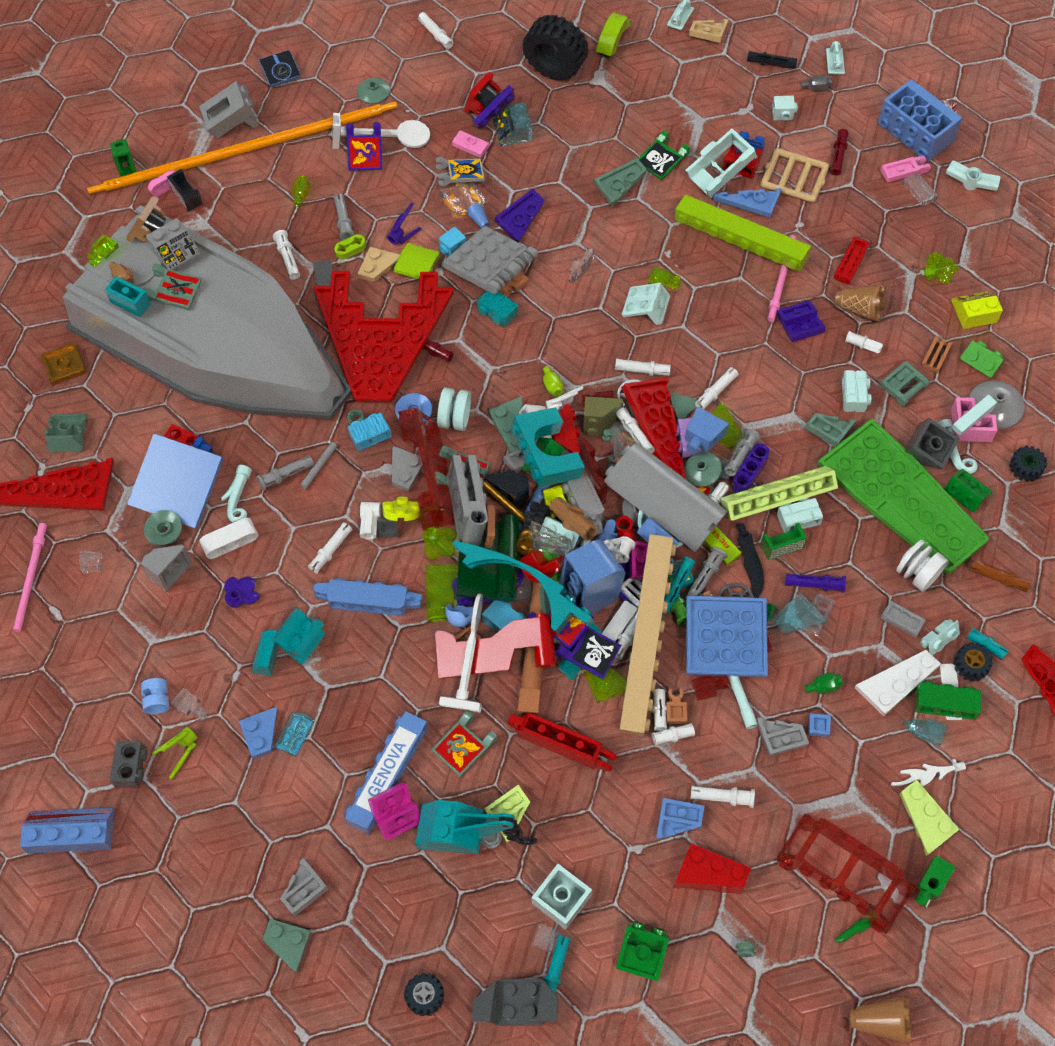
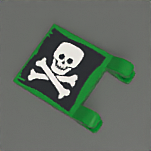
(660, 158)

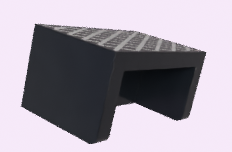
(183, 191)

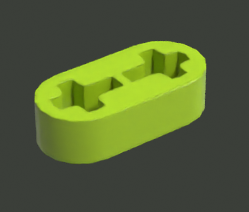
(350, 247)

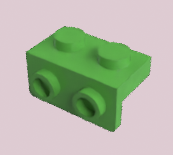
(982, 359)

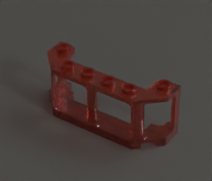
(858, 851)

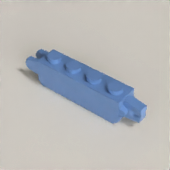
(367, 597)

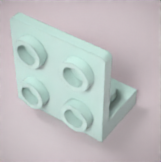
(647, 299)

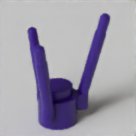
(396, 234)

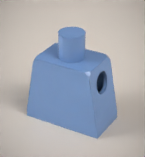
(704, 431)

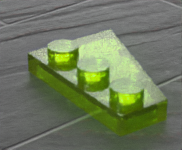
(439, 590)

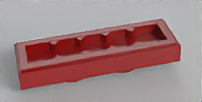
(851, 260)

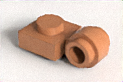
(515, 284)

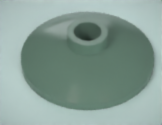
(373, 90)
(703, 476)
(159, 521)

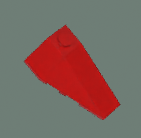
(1042, 670)

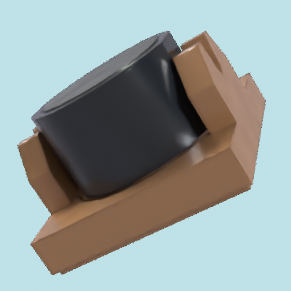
(148, 221)

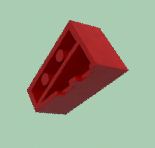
(711, 871)

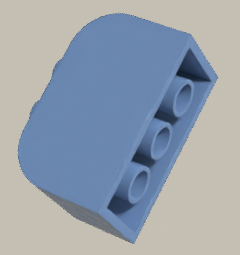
(592, 576)

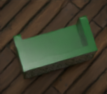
(784, 543)

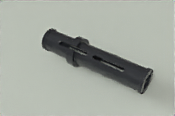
(770, 59)

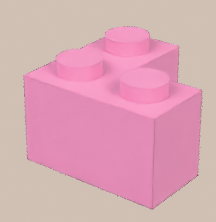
(980, 432)

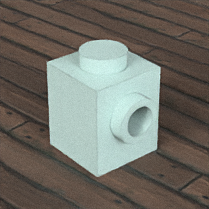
(784, 107)

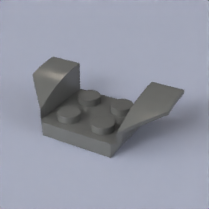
(516, 1003)

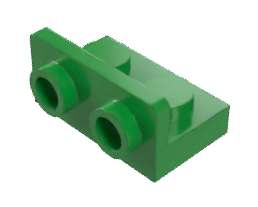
(967, 490)

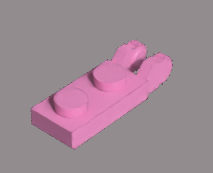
(904, 168)

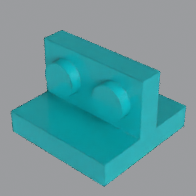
(299, 635)

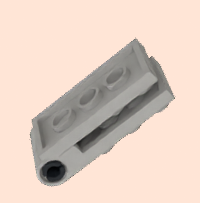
(467, 499)

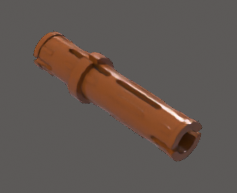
(1007, 578)

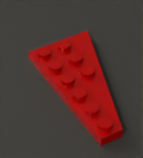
(63, 489)

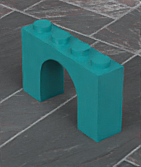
(545, 468)

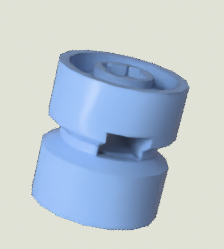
(155, 696)

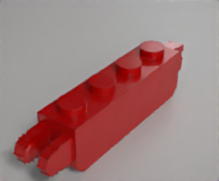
(561, 741)

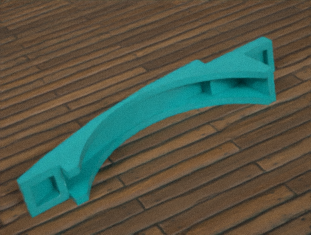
(561, 607)

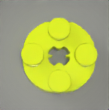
(401, 509)

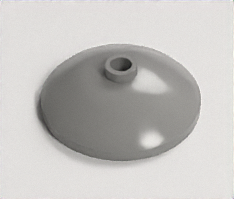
(1008, 408)

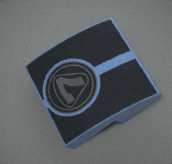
(279, 68)

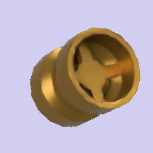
(525, 541)

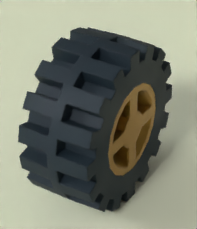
(977, 656)

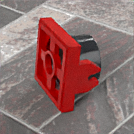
(482, 94)

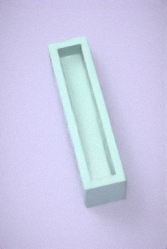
(974, 415)

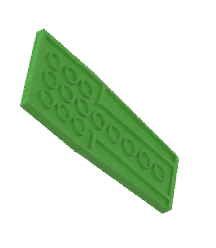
(903, 494)

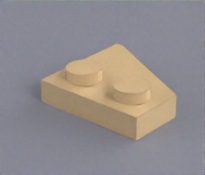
(708, 30)
(376, 264)

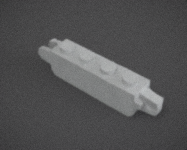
(583, 495)

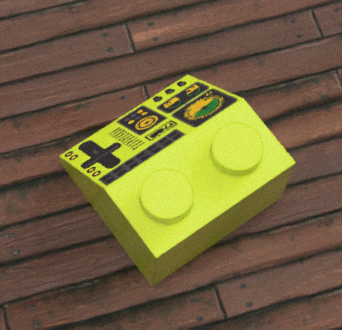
(977, 309)

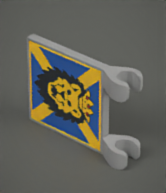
(460, 170)

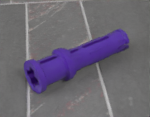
(825, 582)

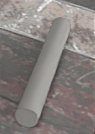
(319, 464)

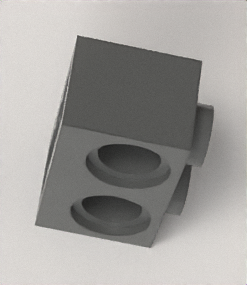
(122, 764)

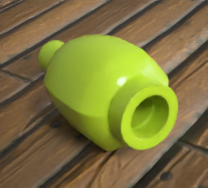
(552, 382)

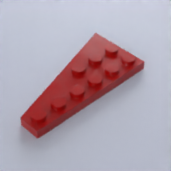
(656, 419)

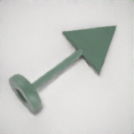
(681, 404)

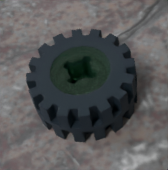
(1028, 463)

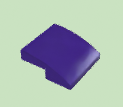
(800, 321)

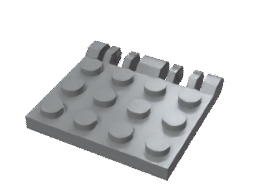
(489, 259)

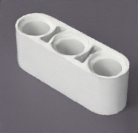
(228, 538)

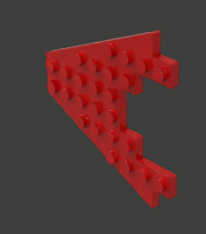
(380, 350)

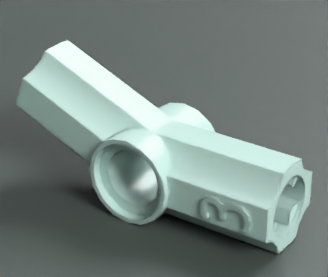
(973, 177)

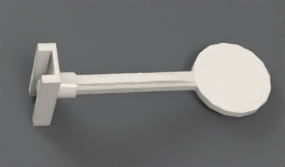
(409, 133)
(461, 700)

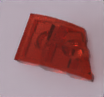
(594, 470)

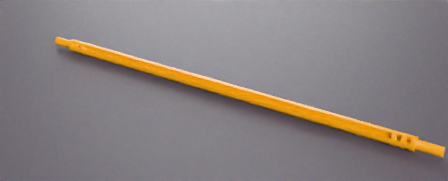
(240, 148)

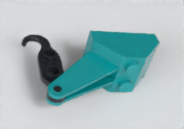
(460, 827)

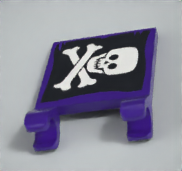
(592, 653)

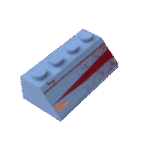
(68, 830)

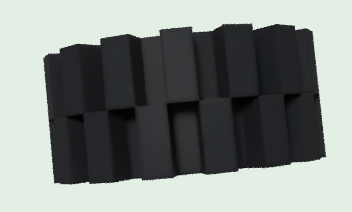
(536, 514)

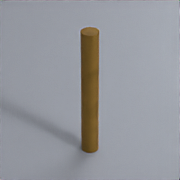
(504, 501)

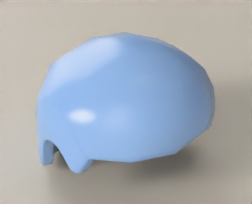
(459, 616)

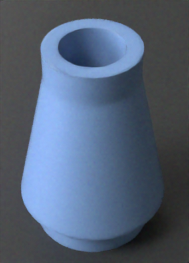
(477, 214)

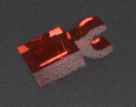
(706, 687)

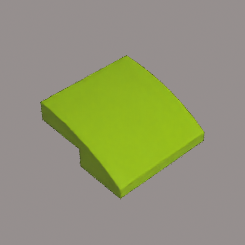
(416, 260)

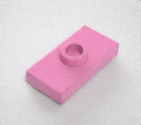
(470, 144)

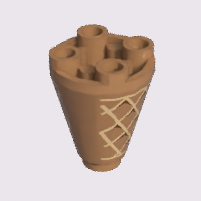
(863, 301)

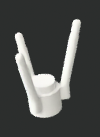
(556, 402)

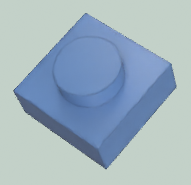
(819, 725)

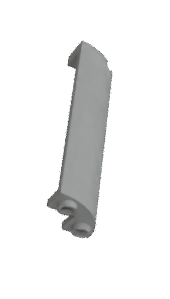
(664, 496)

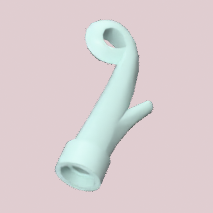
(955, 457)
(235, 490)

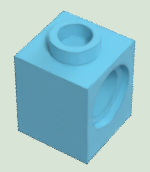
(451, 241)

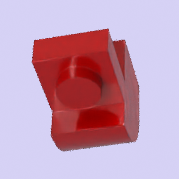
(538, 561)

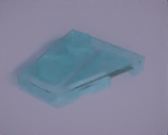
(798, 615)

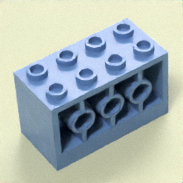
(919, 120)

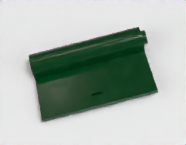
(493, 580)

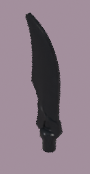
(751, 560)

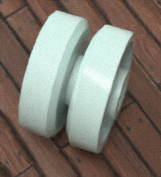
(454, 409)

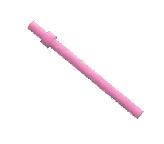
(775, 304)
(38, 543)

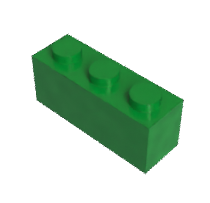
(947, 700)

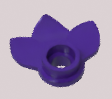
(240, 591)

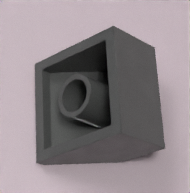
(932, 444)

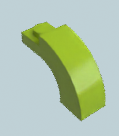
(612, 33)

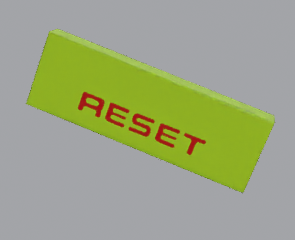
(719, 540)

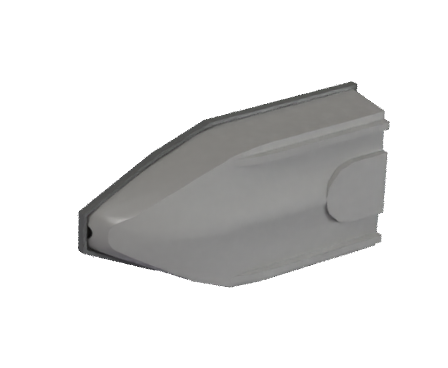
(231, 350)

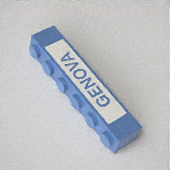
(387, 770)

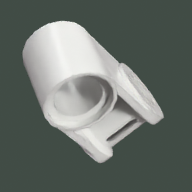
(620, 548)

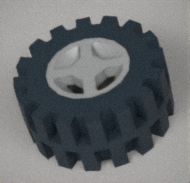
(422, 986)

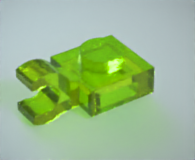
(102, 247)
(665, 278)

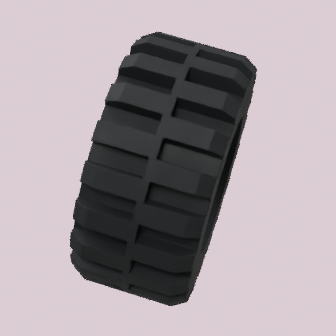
(564, 36)

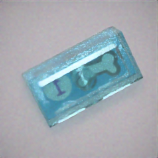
(294, 733)

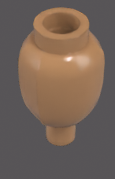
(122, 272)

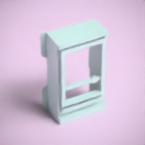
(710, 153)

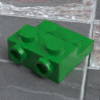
(643, 951)

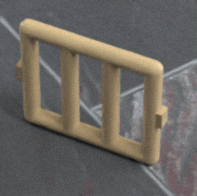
(792, 158)

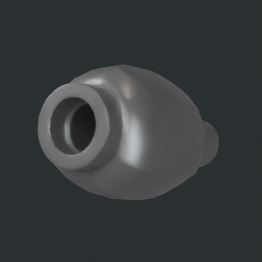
(818, 83)

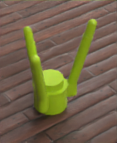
(184, 738)

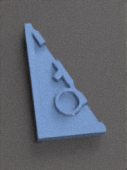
(753, 201)

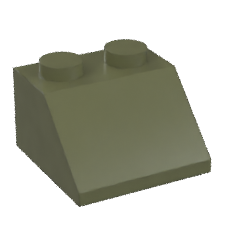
(600, 414)

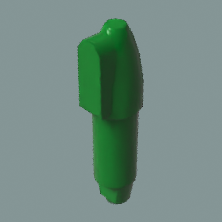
(858, 927)

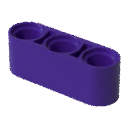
(752, 461)

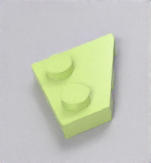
(513, 803)

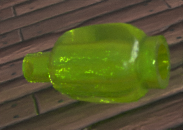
(300, 189)

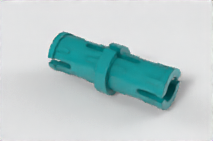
(991, 645)

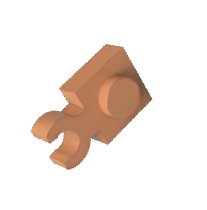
(676, 710)

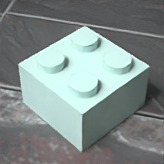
(561, 896)

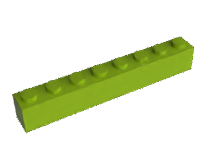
(742, 233)

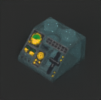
(513, 125)

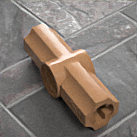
(573, 518)

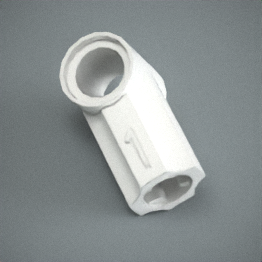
(369, 515)

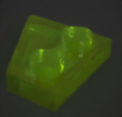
(606, 688)

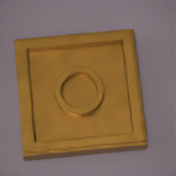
(63, 363)

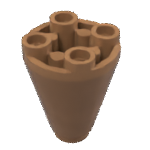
(884, 1019)

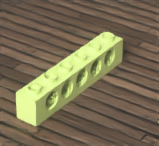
(779, 493)

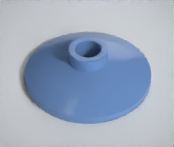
(412, 401)

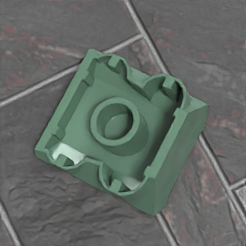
(65, 432)

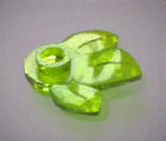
(942, 269)
(441, 544)

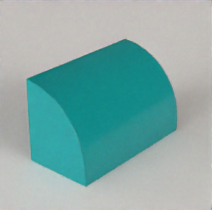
(265, 654)

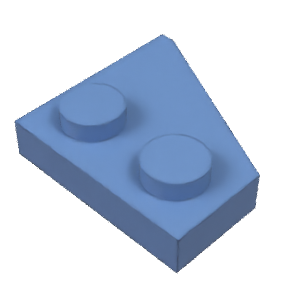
(260, 732)
(678, 817)

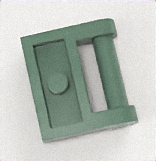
(900, 379)

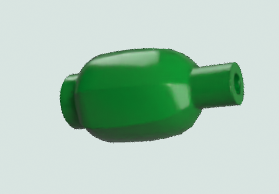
(825, 683)

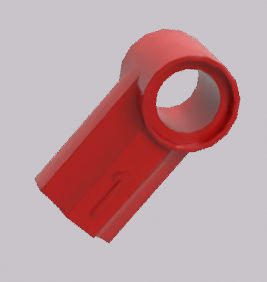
(625, 520)

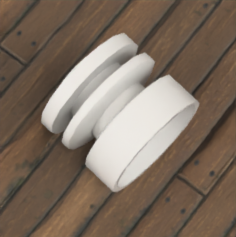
(922, 565)

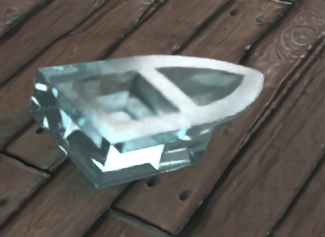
(926, 730)

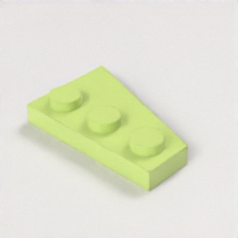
(929, 819)

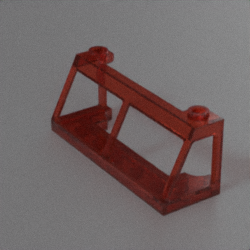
(428, 439)

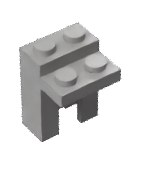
(228, 110)

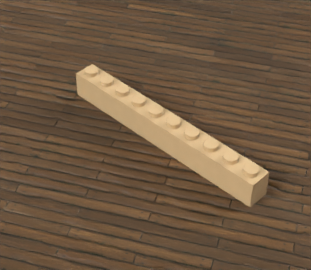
(646, 636)

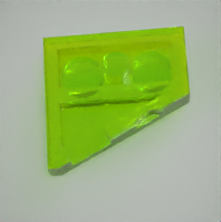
(733, 432)

